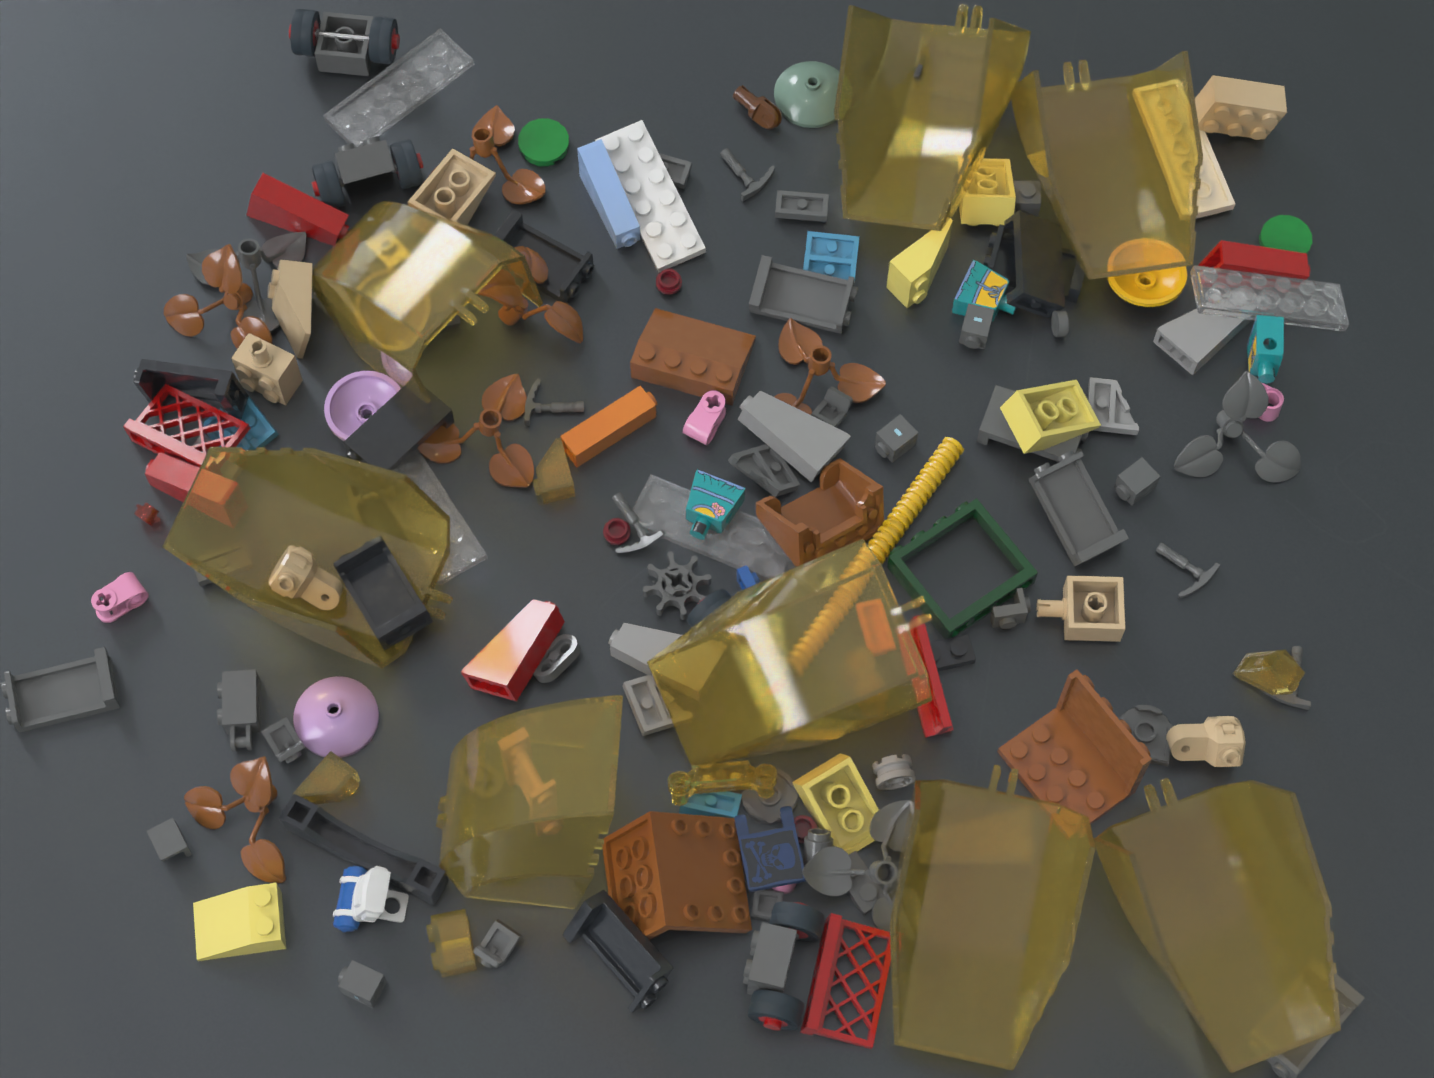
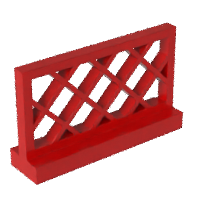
(157, 441)
(934, 714)
(823, 976)

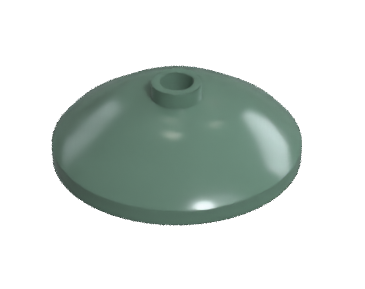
(803, 103)

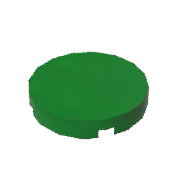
(543, 142)
(1286, 233)

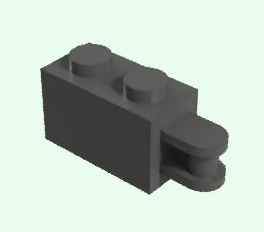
(240, 706)

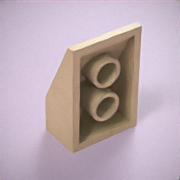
(454, 188)
(291, 302)

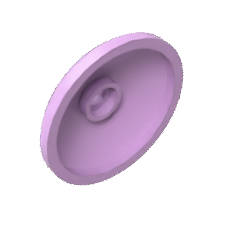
(354, 397)
(340, 732)

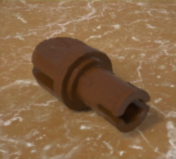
(759, 108)

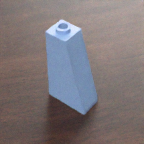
(608, 194)

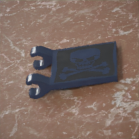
(770, 856)

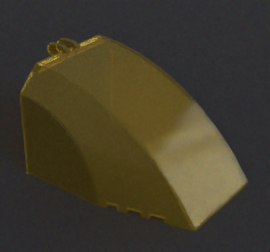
(920, 141)
(1117, 164)
(405, 279)
(262, 500)
(794, 662)
(531, 802)
(1231, 914)
(983, 916)

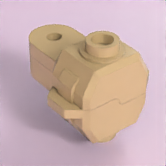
(300, 576)
(1216, 741)

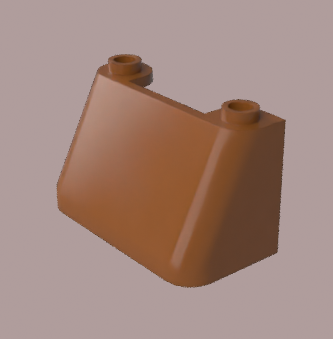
(829, 517)

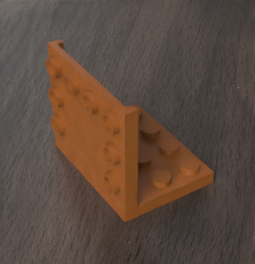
(1079, 753)
(678, 873)

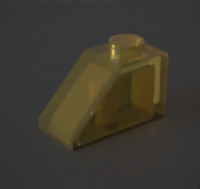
(553, 475)
(1270, 671)
(329, 781)

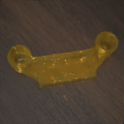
(722, 778)

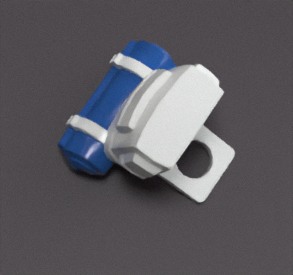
(364, 898)

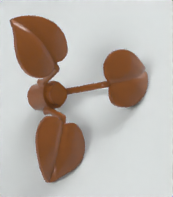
(497, 130)
(222, 271)
(503, 290)
(801, 344)
(500, 401)
(255, 784)

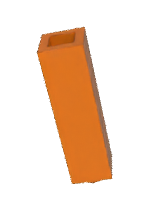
(609, 425)

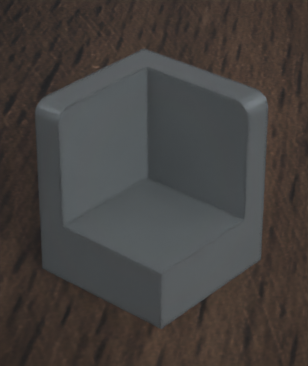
(168, 840)

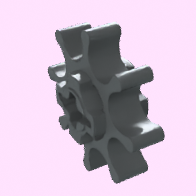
(676, 575)

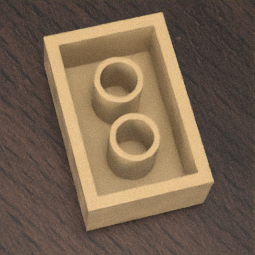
(1240, 107)

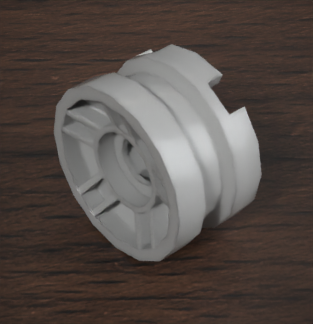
(893, 772)

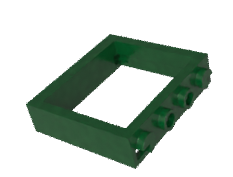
(981, 608)

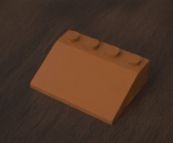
(691, 355)

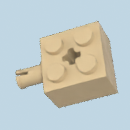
(267, 369)
(1079, 618)

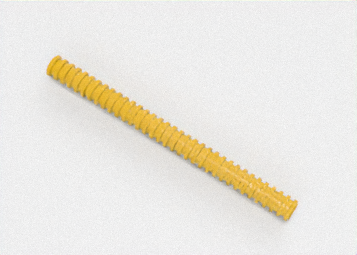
(915, 498)

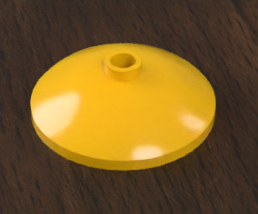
(1161, 286)

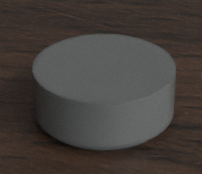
(1060, 323)

